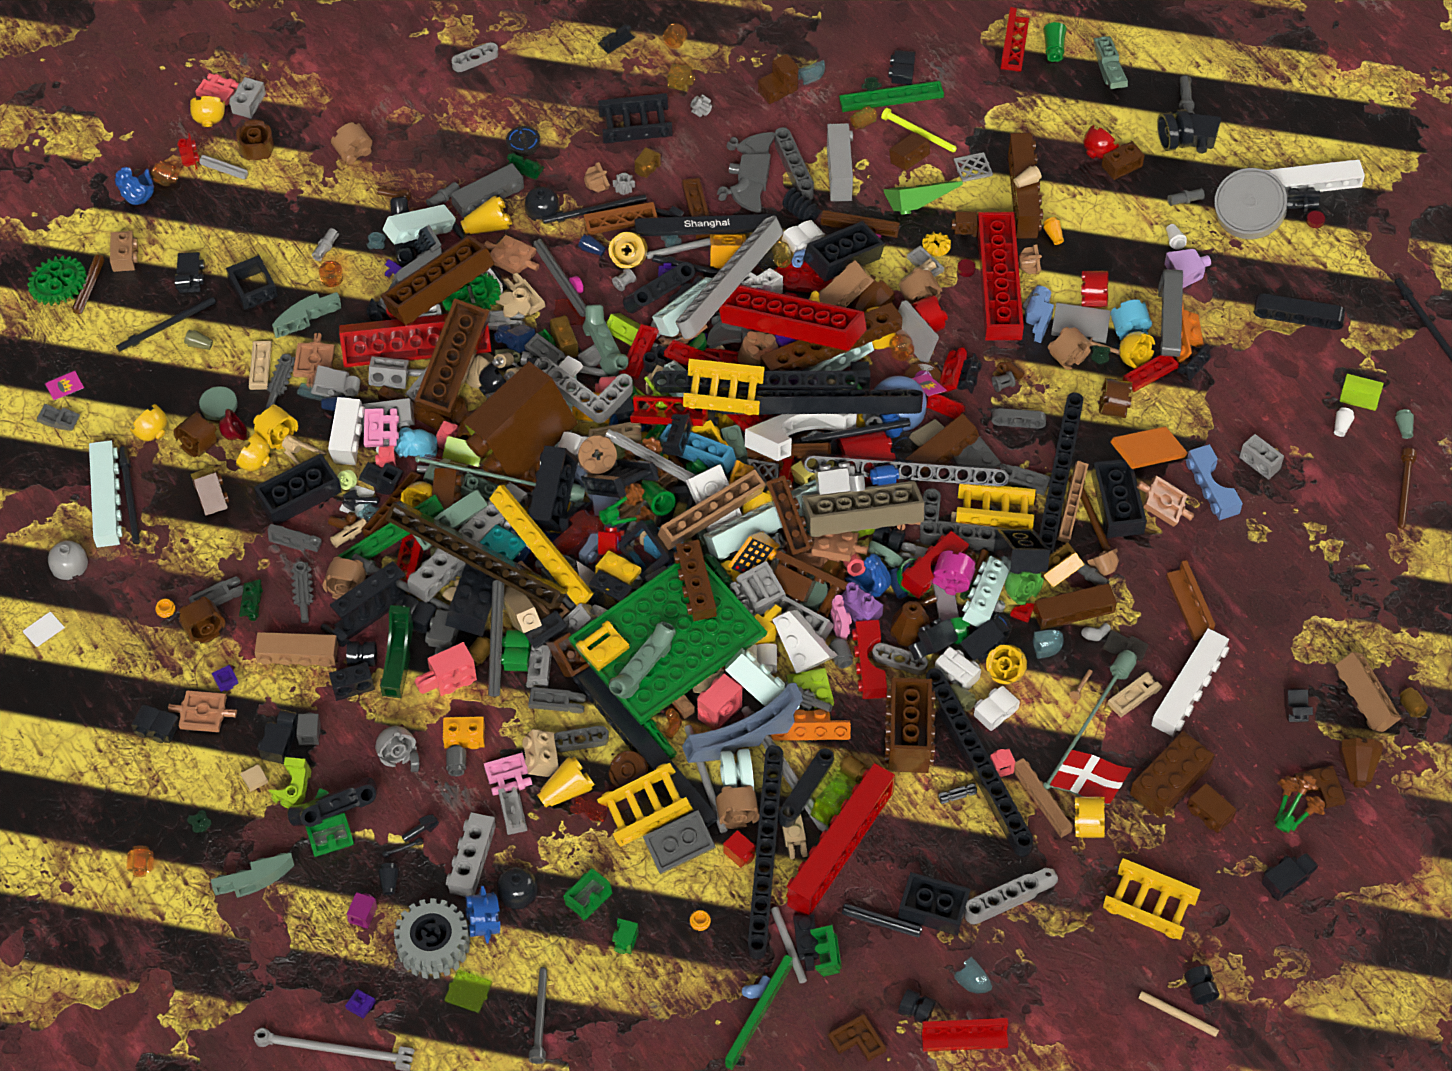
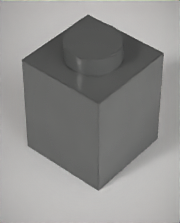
(308, 729)

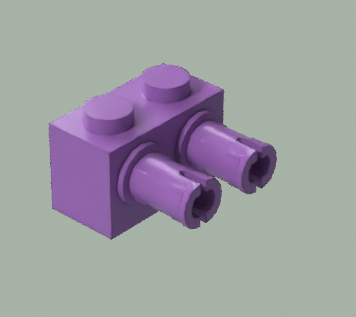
(860, 604)

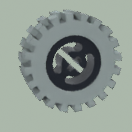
(427, 955)

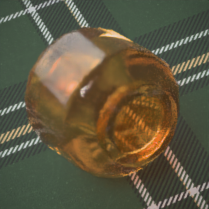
(675, 36)
(164, 173)
(331, 273)
(901, 347)
(140, 861)

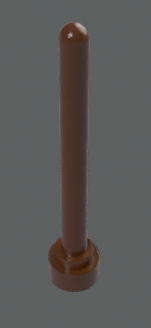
(1408, 457)
(1094, 520)

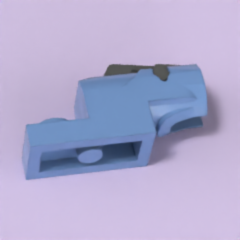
(1038, 311)

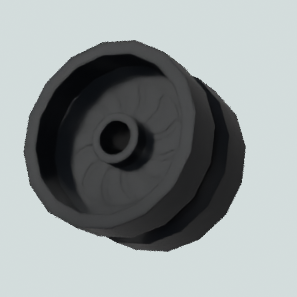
(1175, 130)

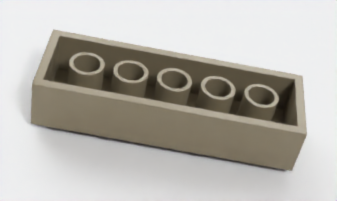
(863, 509)

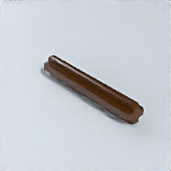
(92, 275)

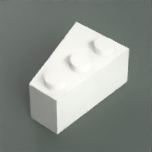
(346, 431)
(802, 642)

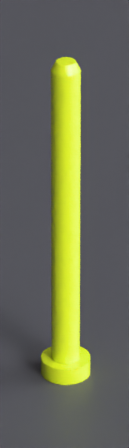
(888, 115)

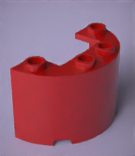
(867, 445)

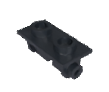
(617, 39)
(376, 312)
(1199, 358)
(971, 367)

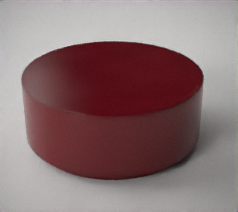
(1315, 219)
(966, 268)

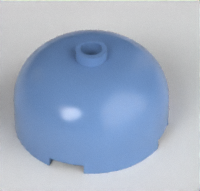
(904, 382)

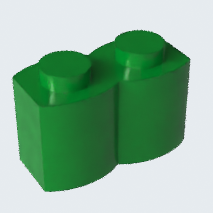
(516, 651)

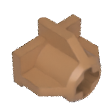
(596, 178)
(1030, 260)
(1105, 563)

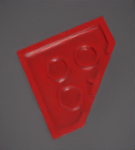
(801, 278)

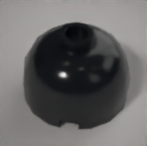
(541, 203)
(490, 379)
(517, 888)

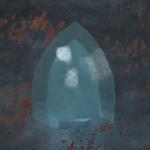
(811, 73)
(1047, 643)
(973, 977)

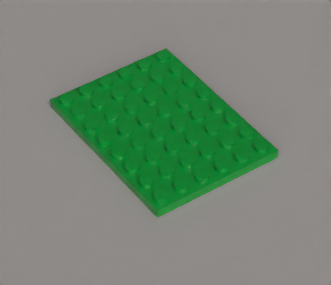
(696, 648)

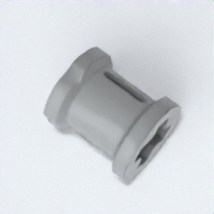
(624, 279)

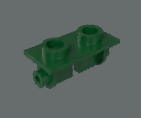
(525, 167)
(716, 567)
(250, 598)

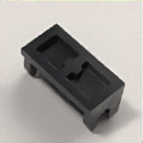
(678, 435)
(551, 627)

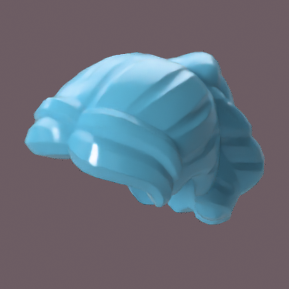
(415, 443)

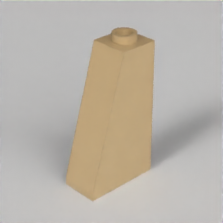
(520, 610)

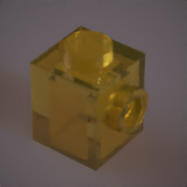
(680, 77)

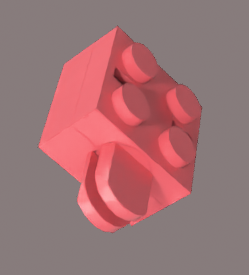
(448, 671)
(719, 702)

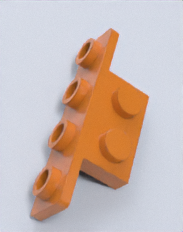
(1190, 334)
(815, 726)

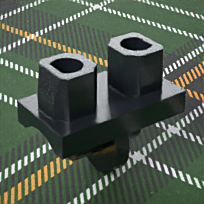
(1303, 199)

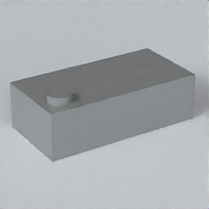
(839, 162)

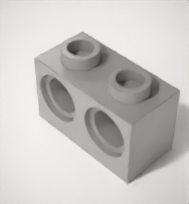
(247, 97)
(389, 371)
(1261, 456)

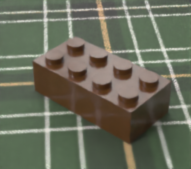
(1172, 774)

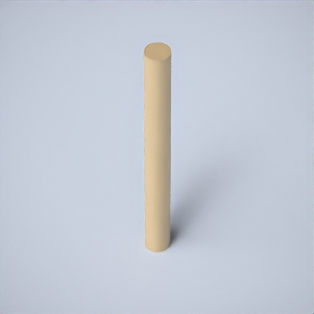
(1178, 1014)

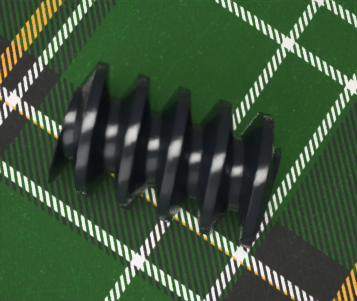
(800, 205)

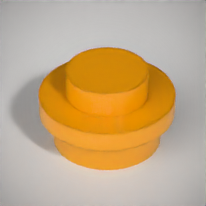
(165, 608)
(700, 920)

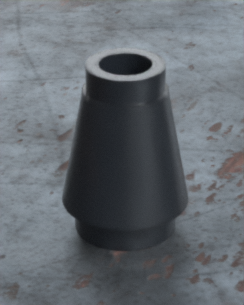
(388, 877)

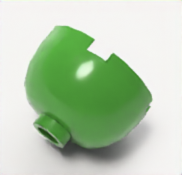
(1023, 586)

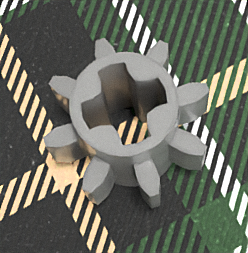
(701, 105)
(624, 183)

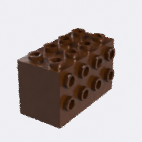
(910, 725)

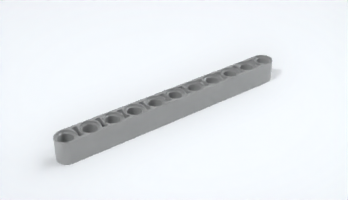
(729, 277)

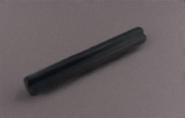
(882, 920)

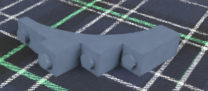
(590, 549)
(749, 732)

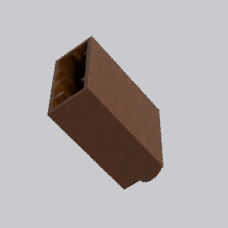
(519, 423)

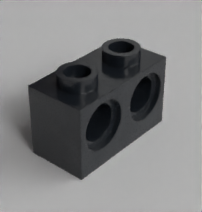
(351, 681)

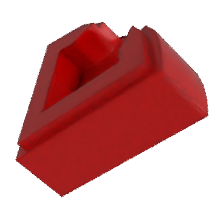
(1023, 612)

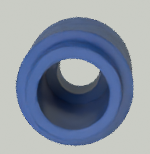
(891, 418)
(884, 475)

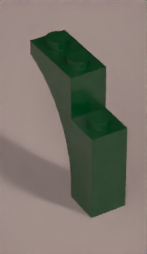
(398, 651)

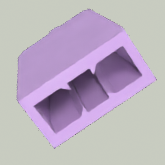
(1189, 262)

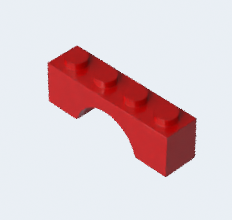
(920, 577)
(872, 679)

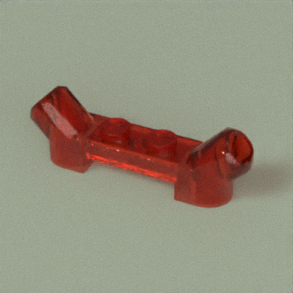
(582, 525)

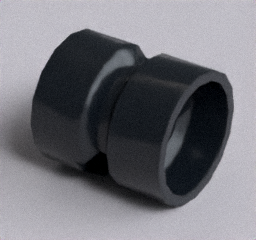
(895, 538)
(361, 653)
(1203, 988)
(916, 1006)

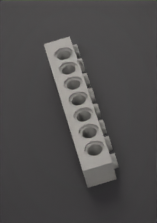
(432, 576)

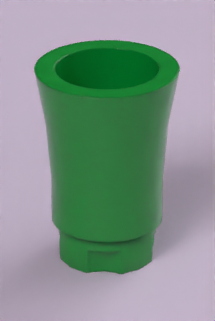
(1054, 40)
(658, 498)

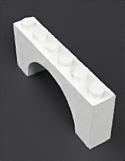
(772, 435)

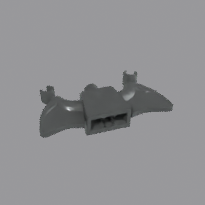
(751, 171)
(725, 333)

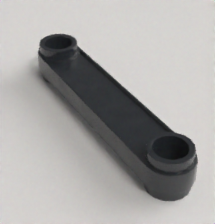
(805, 787)

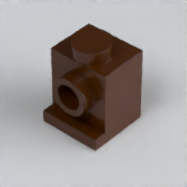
(965, 223)

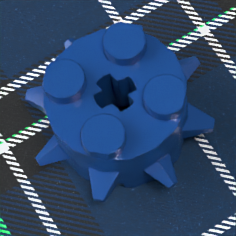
(482, 914)

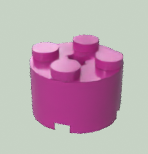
(954, 572)

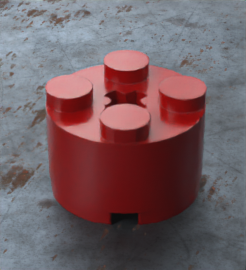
(1094, 289)
(931, 312)

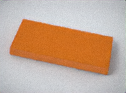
(1149, 447)

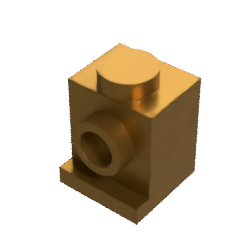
(647, 162)

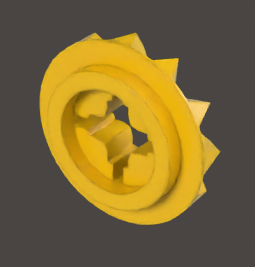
(929, 245)

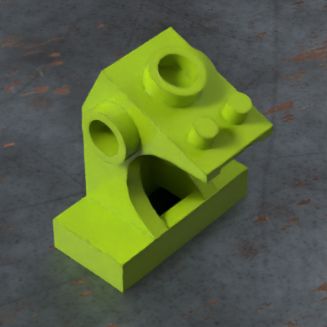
(300, 772)

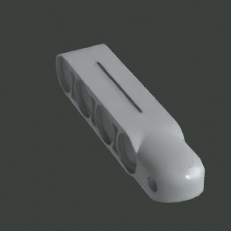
(1004, 902)

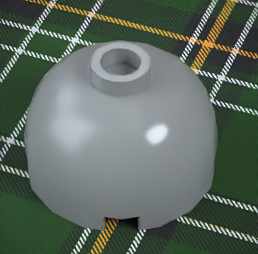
(67, 560)
(395, 745)

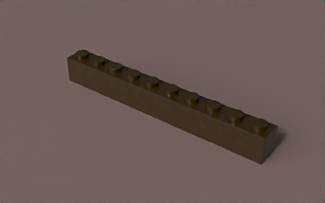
(476, 555)

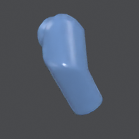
(797, 260)
(756, 990)

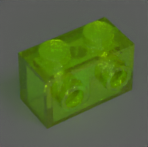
(830, 801)

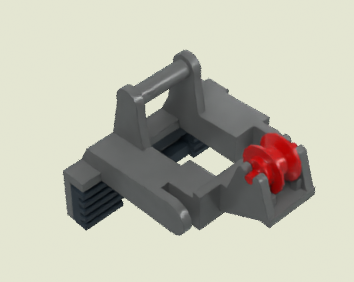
(428, 248)

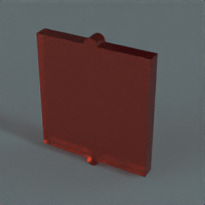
(564, 307)

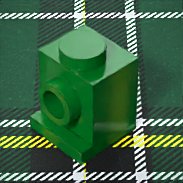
(625, 936)

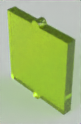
(468, 991)

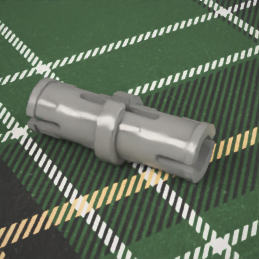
(325, 244)

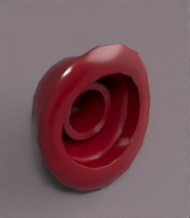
(232, 427)

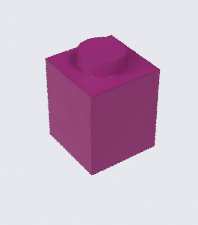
(362, 910)

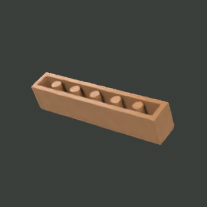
(711, 509)

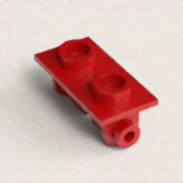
(187, 153)
(945, 406)

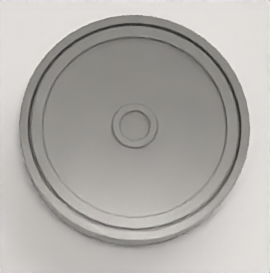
(1251, 203)

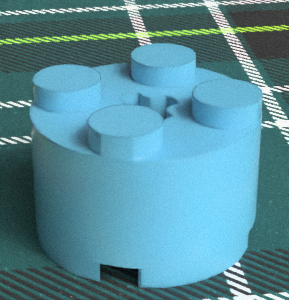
(1131, 317)

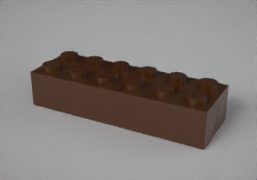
(1025, 199)
(437, 280)
(452, 358)

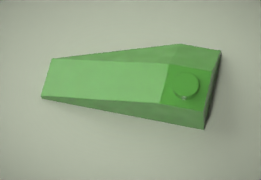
(910, 198)

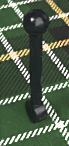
(386, 853)

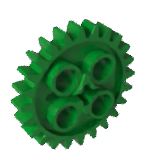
(57, 280)
(484, 289)

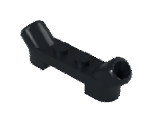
(405, 250)
(659, 287)
(315, 811)

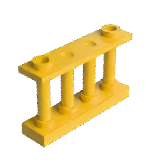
(723, 371)
(1001, 494)
(661, 815)
(1160, 882)

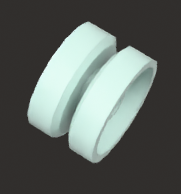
(736, 772)

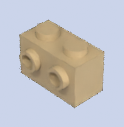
(540, 753)

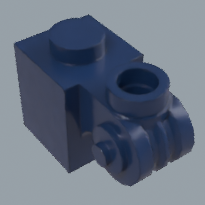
(514, 338)

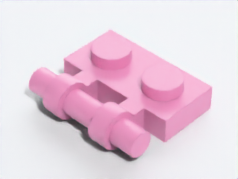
(374, 427)
(840, 618)
(505, 769)

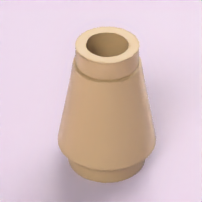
(1027, 177)

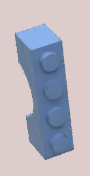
(1222, 500)

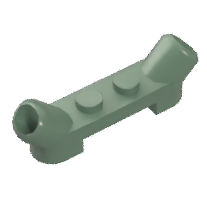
(595, 326)
(638, 667)

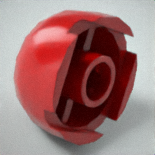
(1098, 142)

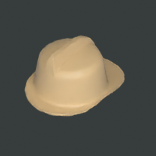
(478, 364)

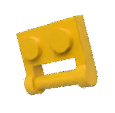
(606, 650)

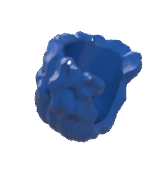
(134, 189)
(874, 579)

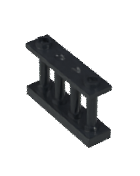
(633, 105)
(615, 481)
(359, 597)

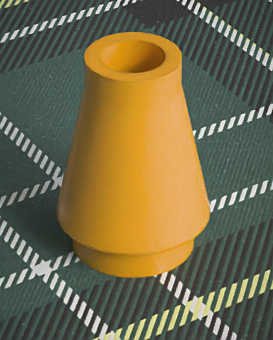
(1053, 229)

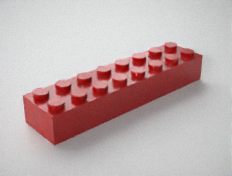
(1000, 276)
(793, 317)
(395, 340)
(840, 840)

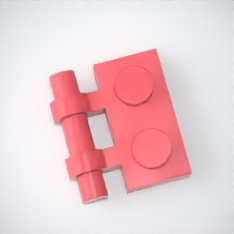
(214, 89)

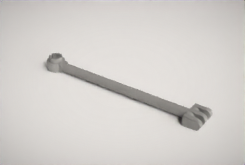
(399, 1057)

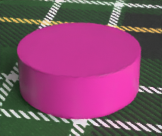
(577, 284)

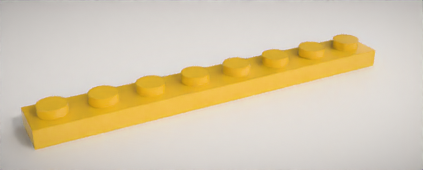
(540, 545)

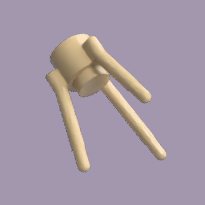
(294, 445)

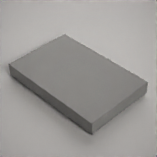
(1087, 320)
(921, 334)

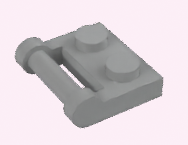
(766, 583)

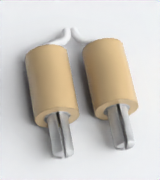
(504, 360)

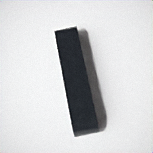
(1299, 311)

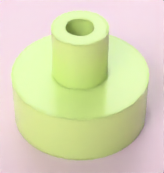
(347, 479)

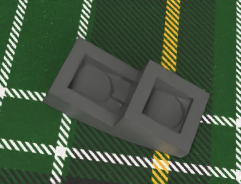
(56, 418)

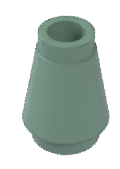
(1405, 421)

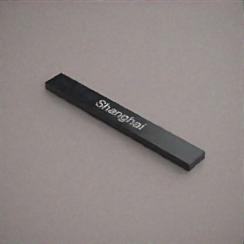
(699, 225)

